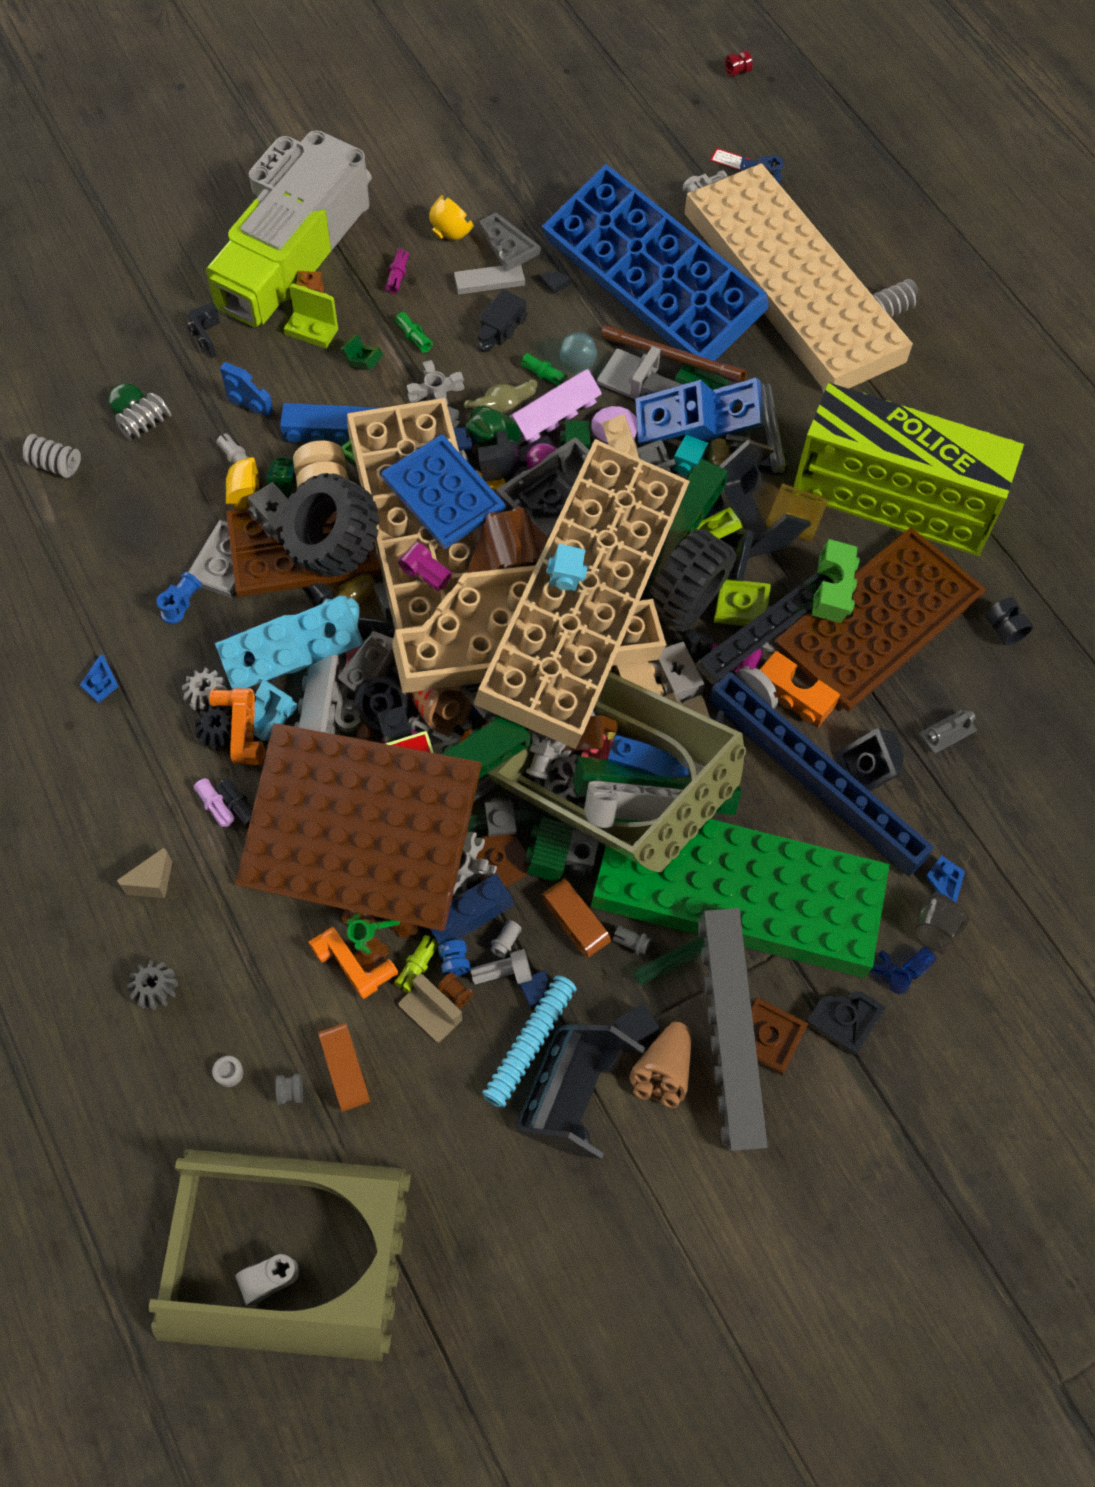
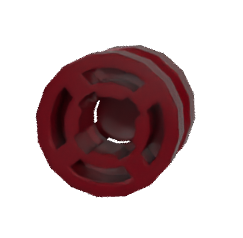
(738, 63)

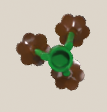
(370, 949)

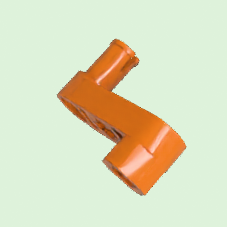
(243, 748)
(330, 945)

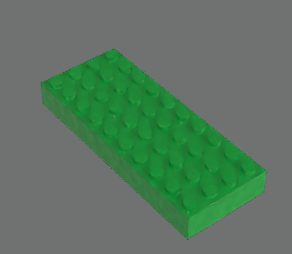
(789, 894)

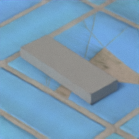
(488, 279)

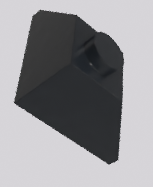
(873, 758)

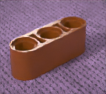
(575, 918)
(344, 1067)

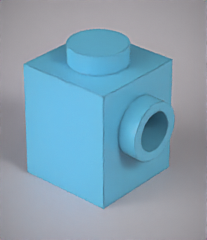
(567, 567)

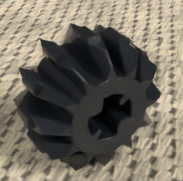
(207, 724)

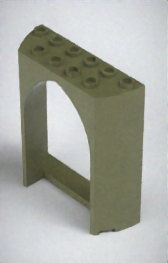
(700, 744)
(342, 1328)

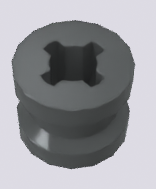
(289, 1089)

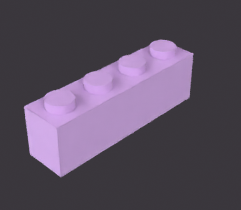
(555, 405)

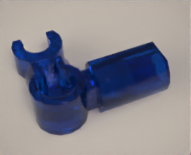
(901, 978)

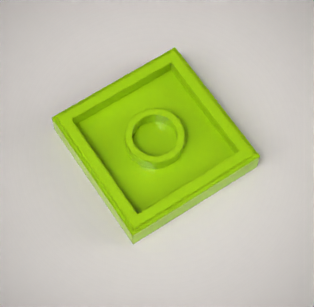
(741, 602)

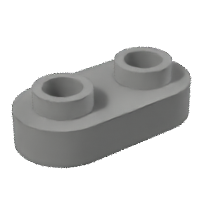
(346, 710)

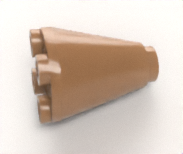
(664, 1067)

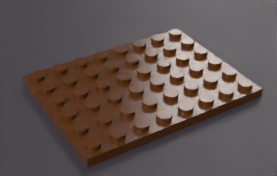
(359, 825)

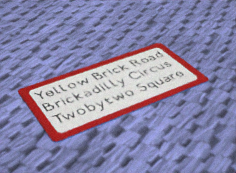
(727, 158)

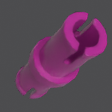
(396, 271)

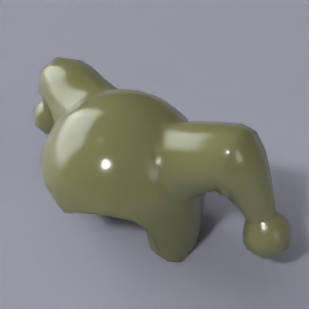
(504, 397)

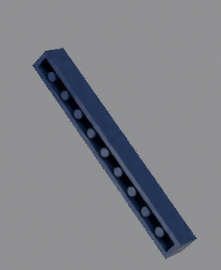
(821, 774)

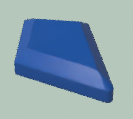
(99, 680)
(946, 878)

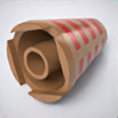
(442, 707)

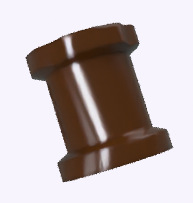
(455, 990)

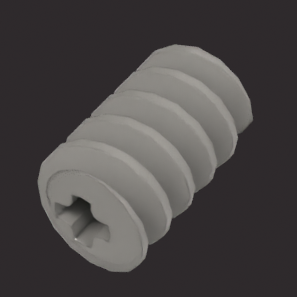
(898, 297)
(142, 414)
(51, 456)

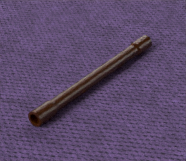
(724, 370)

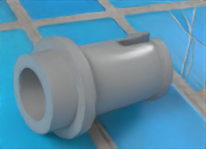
(506, 938)

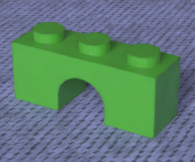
(839, 563)

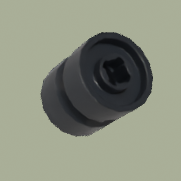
(1009, 621)

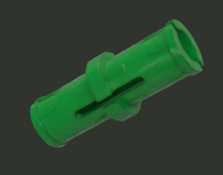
(413, 332)
(543, 369)

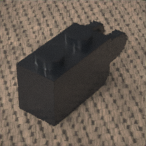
(501, 320)

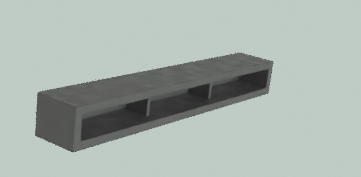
(733, 1030)

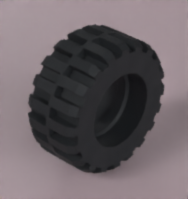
(307, 517)
(691, 578)

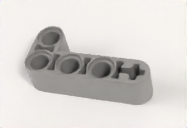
(626, 802)

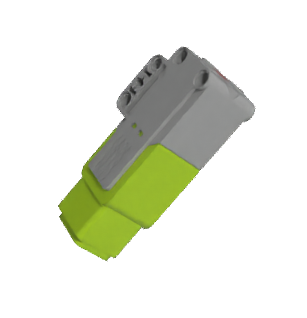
(302, 210)

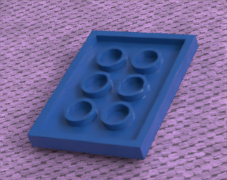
(442, 491)

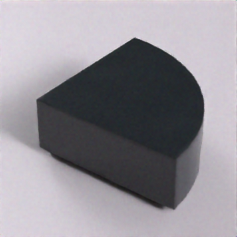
(555, 281)

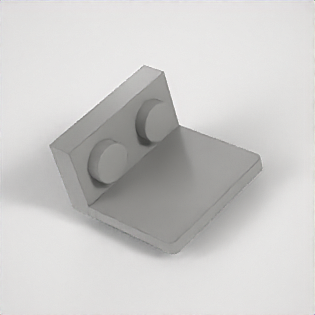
(628, 372)

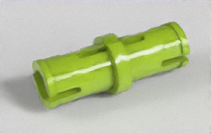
(416, 963)

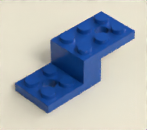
(699, 411)

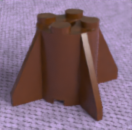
(508, 542)

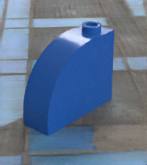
(645, 758)

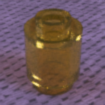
(718, 451)
(358, 588)

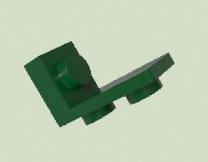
(281, 474)

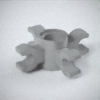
(435, 384)
(470, 867)

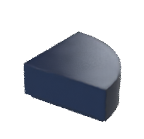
(535, 989)

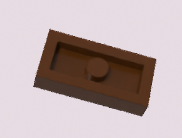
(594, 733)

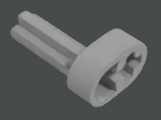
(516, 964)

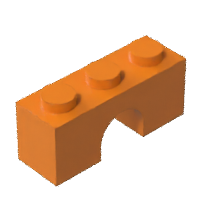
(811, 703)

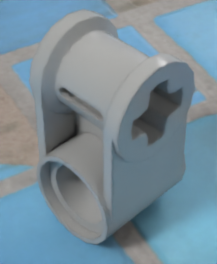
(262, 1279)

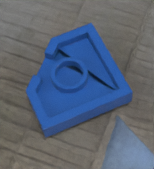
(243, 392)

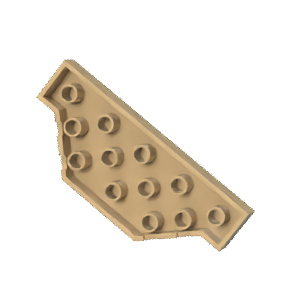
(471, 621)

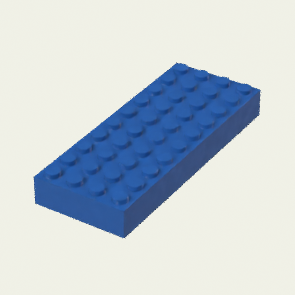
(655, 266)

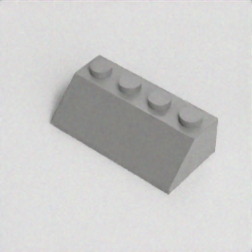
(320, 696)

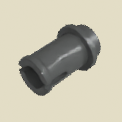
(632, 940)

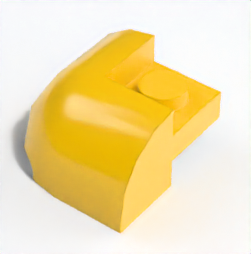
(241, 482)

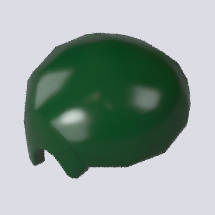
(123, 396)

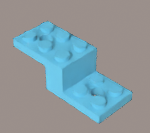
(289, 643)

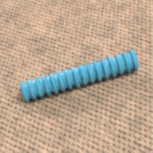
(528, 1042)

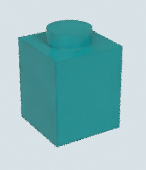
(689, 454)

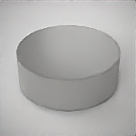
(227, 1071)

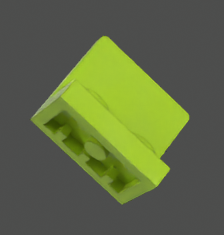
(313, 316)

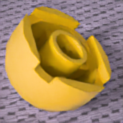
(448, 220)

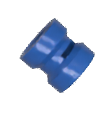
(454, 957)

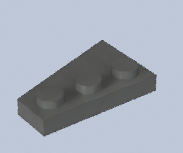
(507, 241)

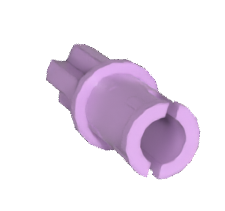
(214, 802)

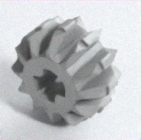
(198, 689)

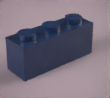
(475, 909)

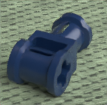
(768, 164)

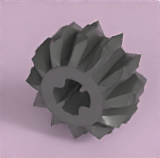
(160, 976)

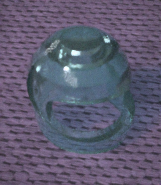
(578, 352)

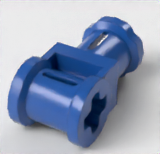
(176, 599)

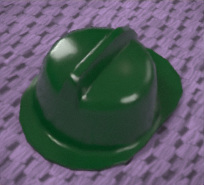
(486, 422)

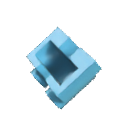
(271, 707)

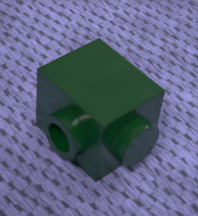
(576, 429)

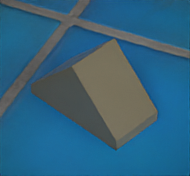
(149, 877)

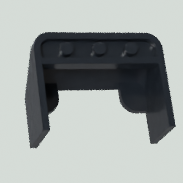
(741, 482)
(567, 1082)

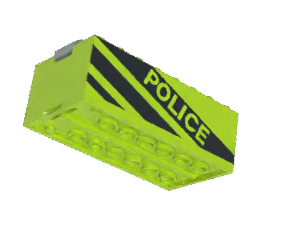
(907, 468)

